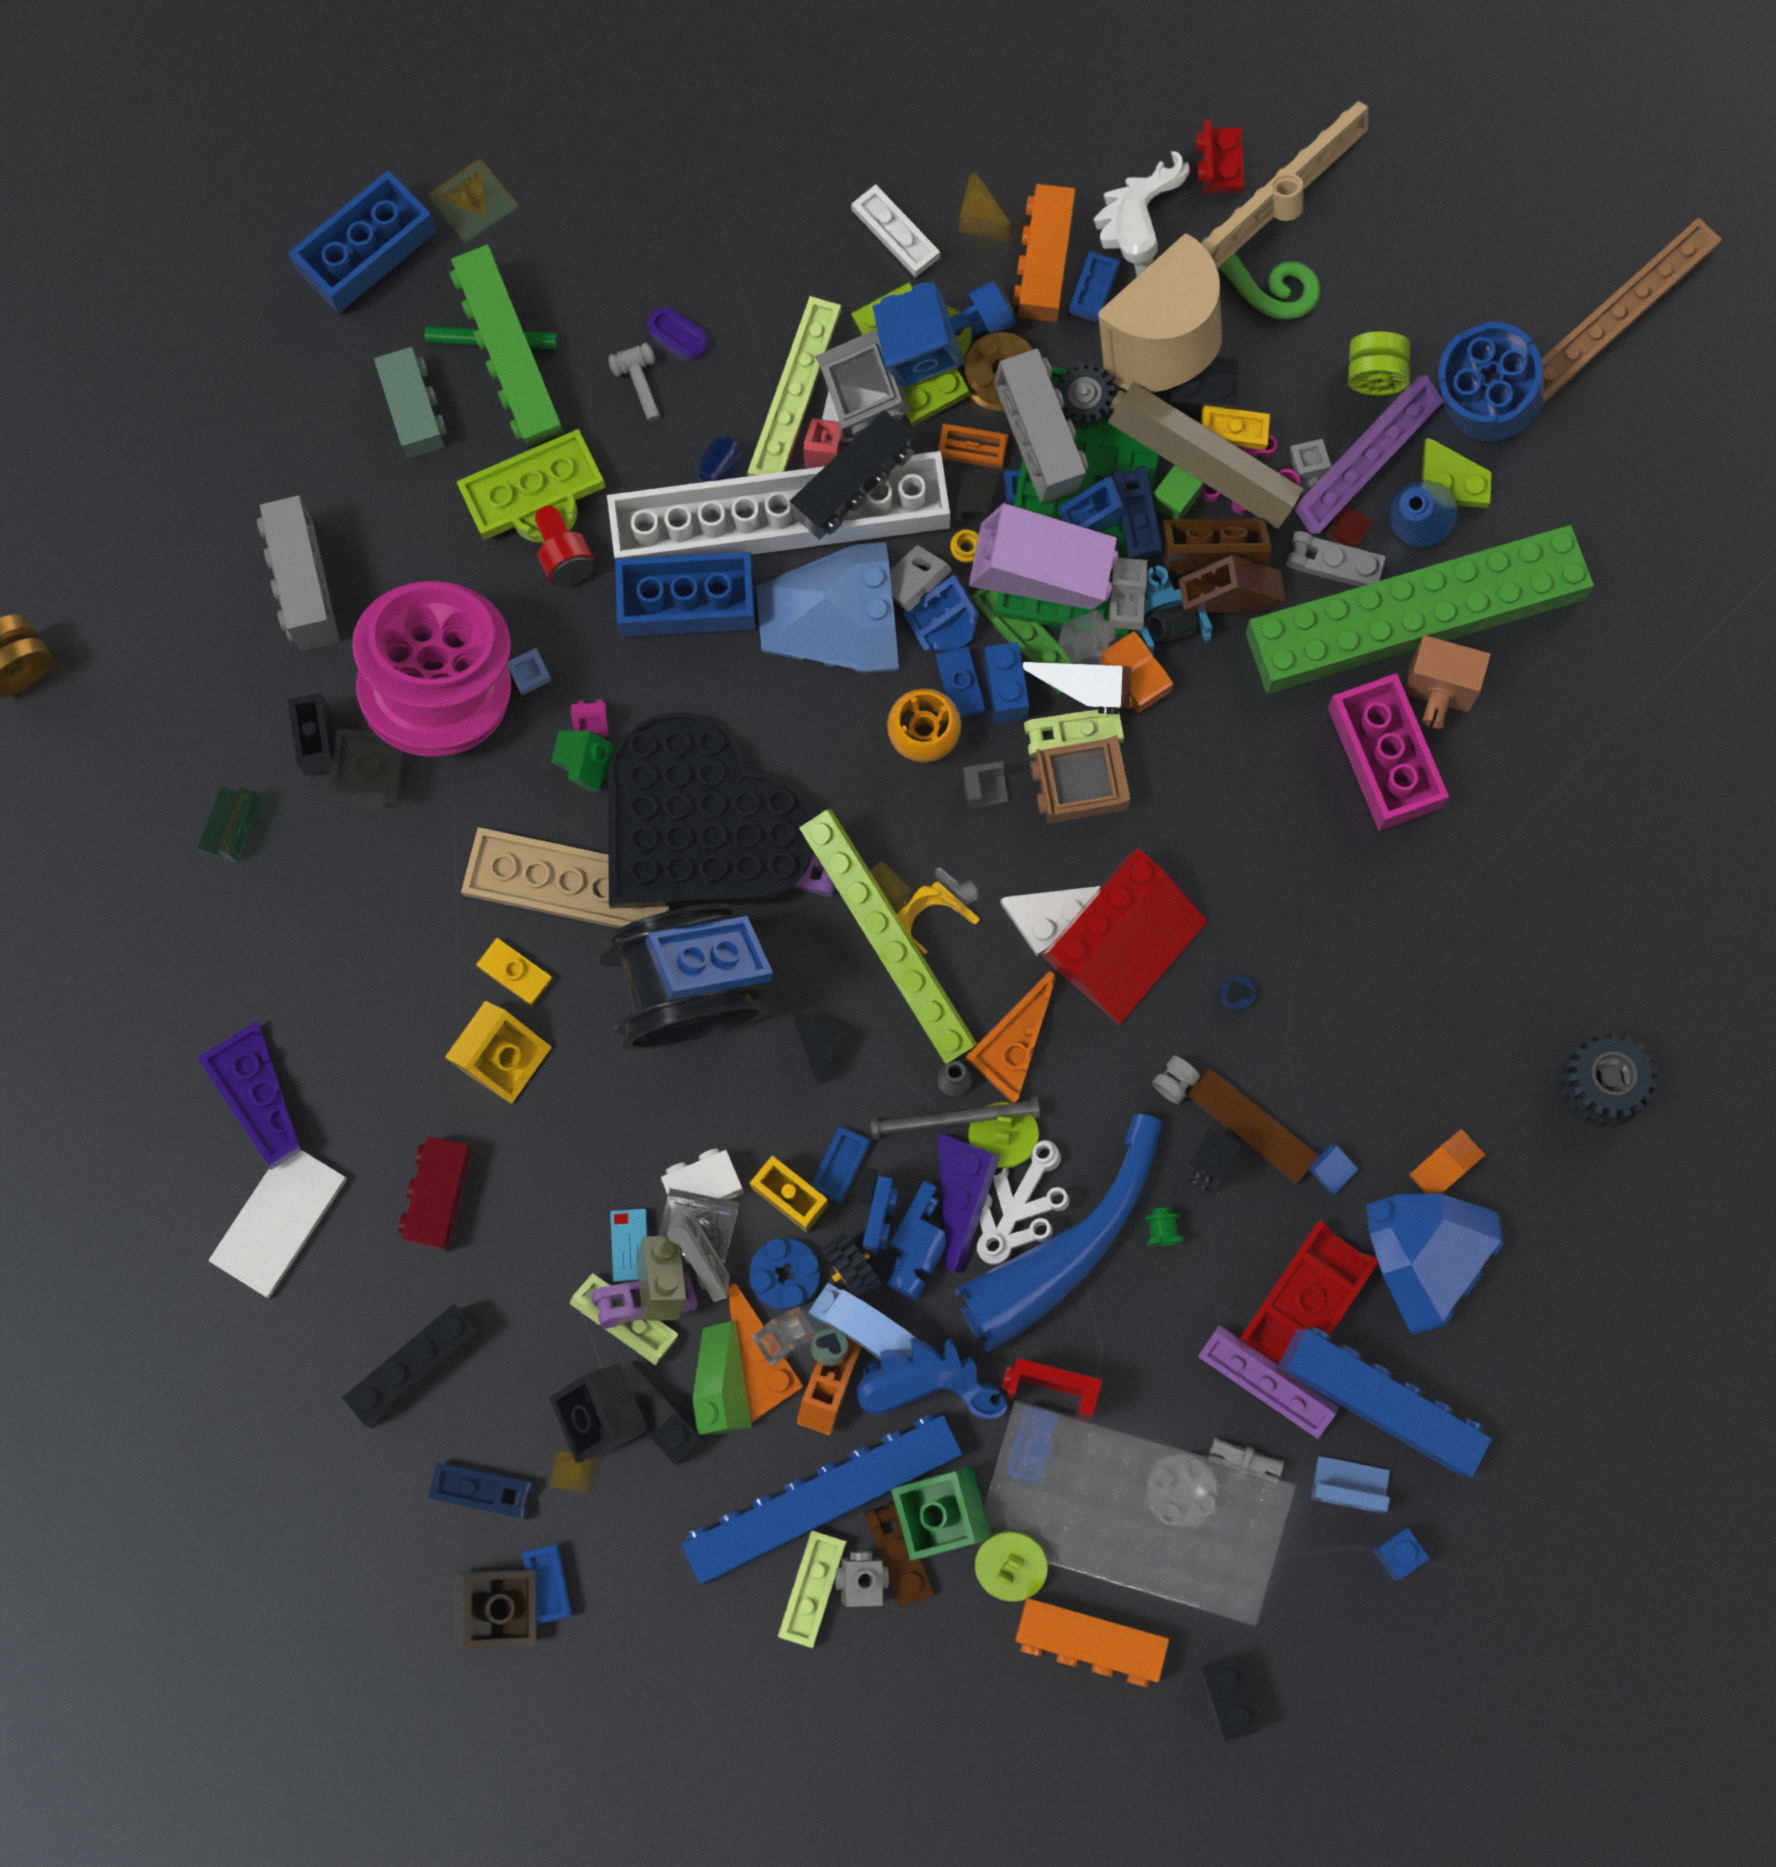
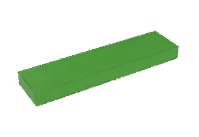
(1034, 641)

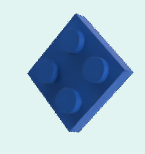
(883, 1204)

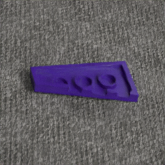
(251, 1089)

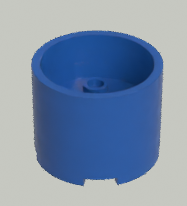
(1499, 407)

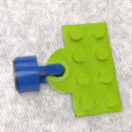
(988, 314)

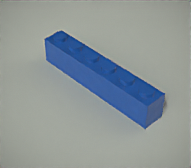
(1384, 1402)

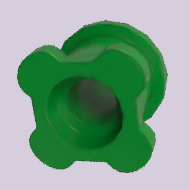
(1163, 1228)

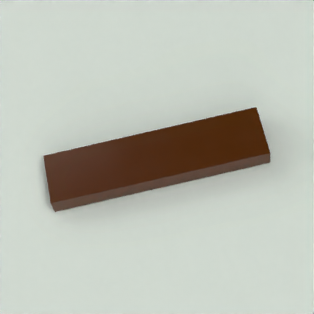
(1252, 1126)

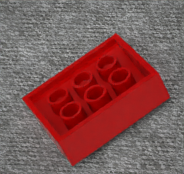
(1125, 936)

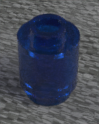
(719, 460)

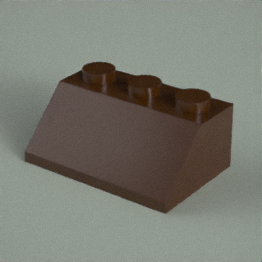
(1201, 542)

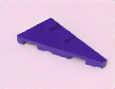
(965, 1183)

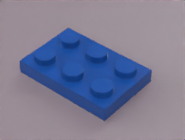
(708, 957)

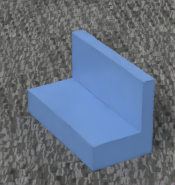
(1351, 1485)

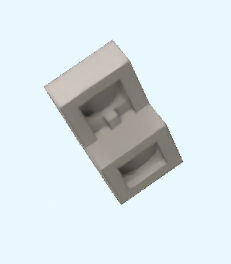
(1310, 463)
(1128, 594)

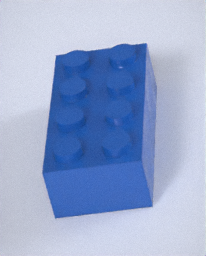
(363, 241)
(685, 594)

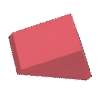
(822, 442)

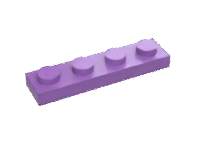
(1267, 1382)

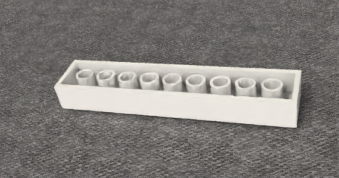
(756, 515)

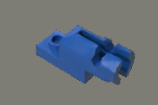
(918, 1243)

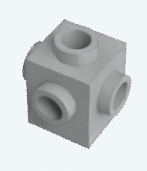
(870, 1590)

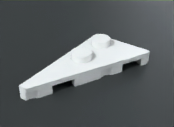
(1045, 915)

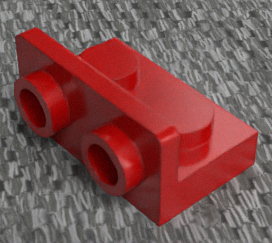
(1221, 158)

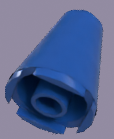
(1429, 523)

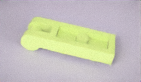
(1072, 729)

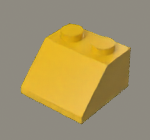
(498, 1051)

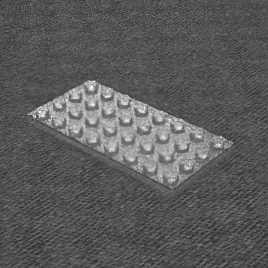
(1139, 1511)

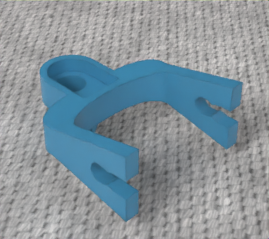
(1164, 596)

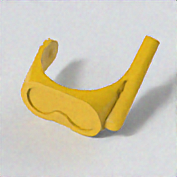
(930, 896)

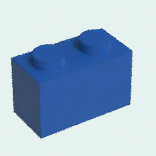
(1006, 682)

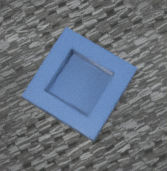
(528, 671)

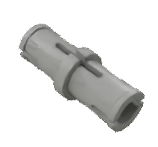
(1245, 1458)

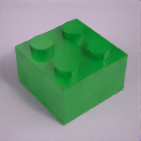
(941, 1513)

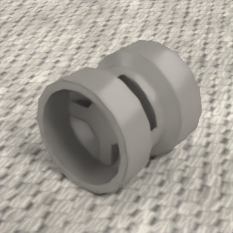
(1176, 1079)

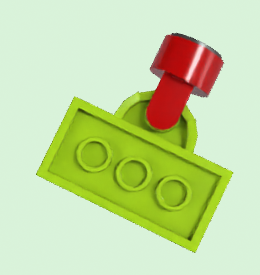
(538, 499)

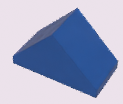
(1094, 508)

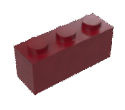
(435, 1194)

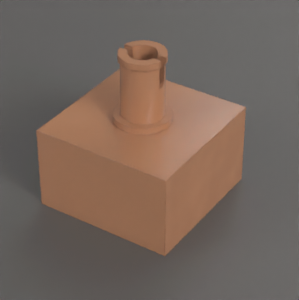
(1445, 677)

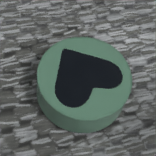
(829, 1347)

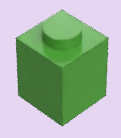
(1176, 493)

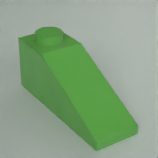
(719, 1383)

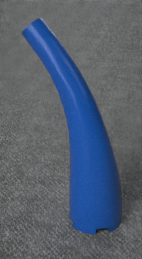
(1033, 1283)

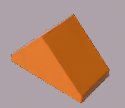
(1447, 1164)

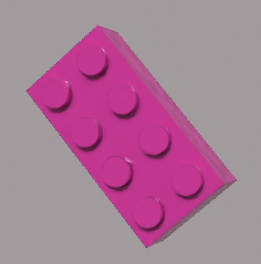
(1388, 752)

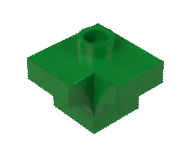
(583, 757)

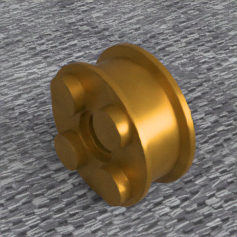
(983, 359)

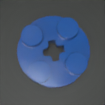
(765, 1280)

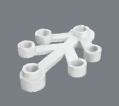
(1017, 1208)

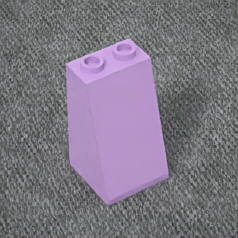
(1043, 558)

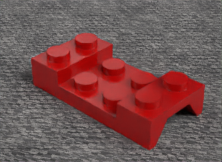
(1309, 1293)

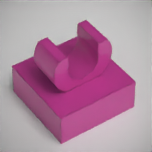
(590, 717)

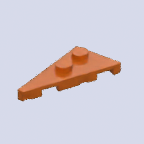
(1008, 1047)
(764, 1384)

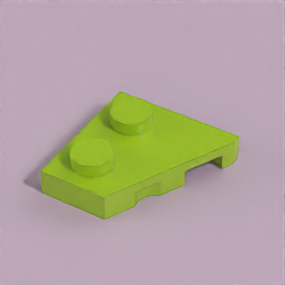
(1463, 478)

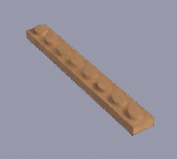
(1627, 305)

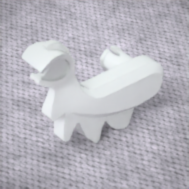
(1126, 217)

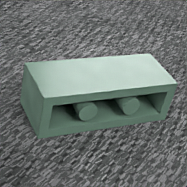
(411, 402)

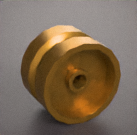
(21, 655)

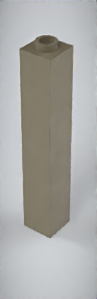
(1204, 454)

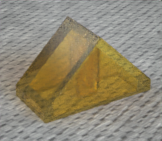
(981, 213)

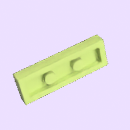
(647, 1338)
(812, 1589)

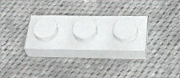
(895, 230)

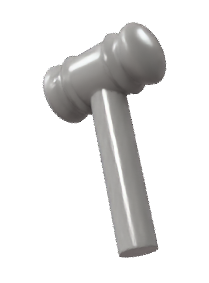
(632, 362)

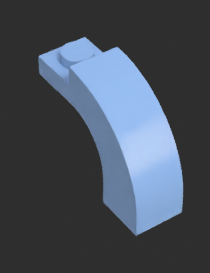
(860, 1322)

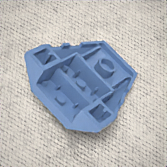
(833, 611)

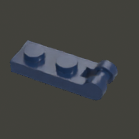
(1138, 514)
(480, 1490)

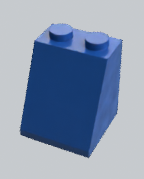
(917, 334)

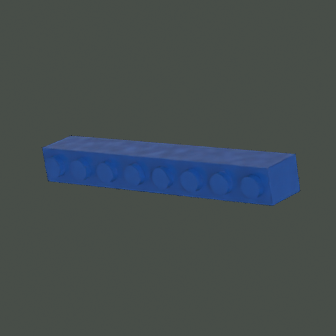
(820, 1500)

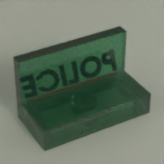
(229, 823)

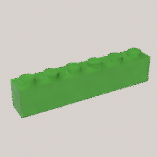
(506, 345)

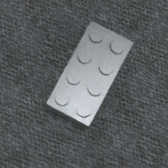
(1040, 425)
(297, 574)

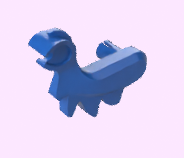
(926, 1371)

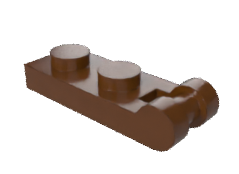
(906, 1576)

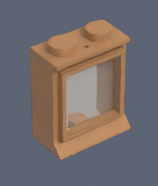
(1081, 780)

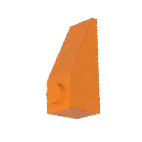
(827, 1391)

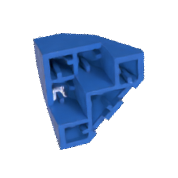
(1431, 1252)

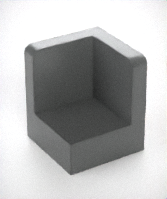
(985, 785)

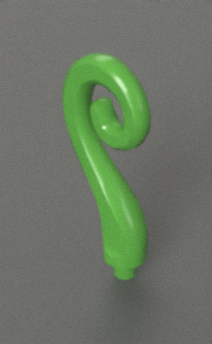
(1243, 282)

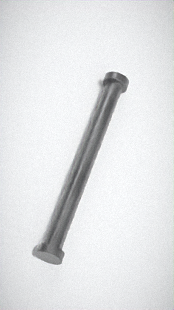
(954, 1118)

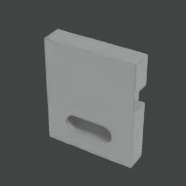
(911, 582)

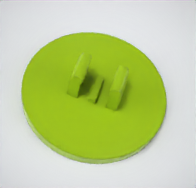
(1007, 1137)
(1011, 1566)

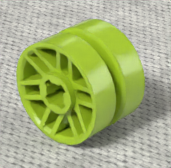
(1379, 363)

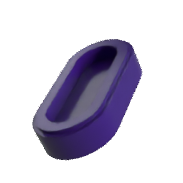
(678, 334)

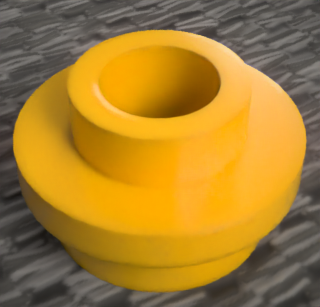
(961, 538)

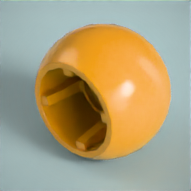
(918, 747)

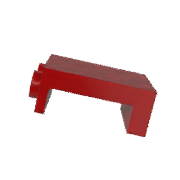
(1056, 1379)

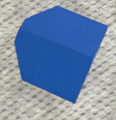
(944, 617)

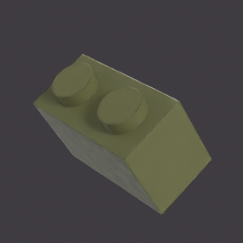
(660, 1278)

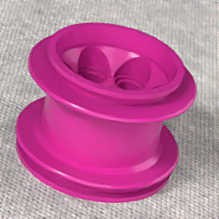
(432, 667)

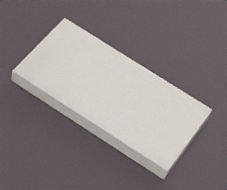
(277, 1222)

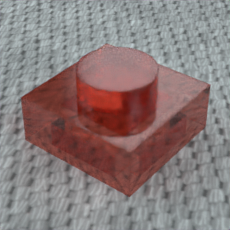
(1349, 527)

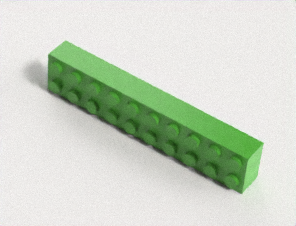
(1432, 601)

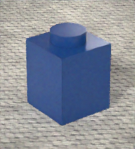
(1400, 1554)

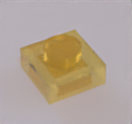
(568, 1474)

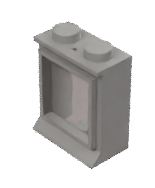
(861, 383)

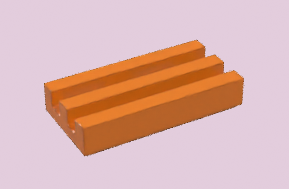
(973, 458)

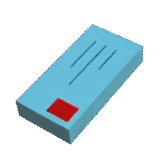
(627, 1233)

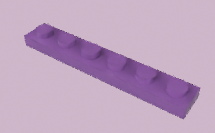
(1368, 454)

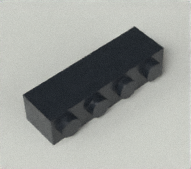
(852, 475)
(412, 1366)

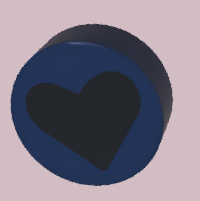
(1237, 993)

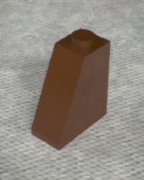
(1232, 587)

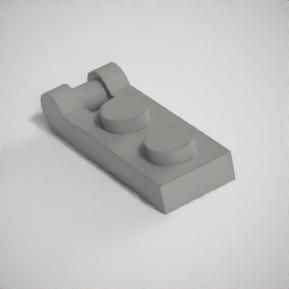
(1335, 560)
(698, 1252)

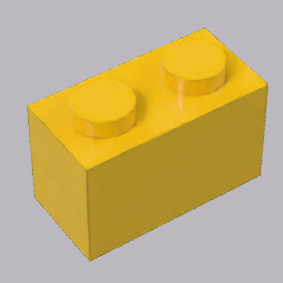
(789, 1194)

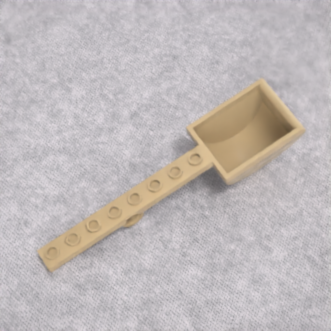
(1170, 315)

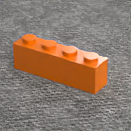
(1045, 254)
(1092, 1641)

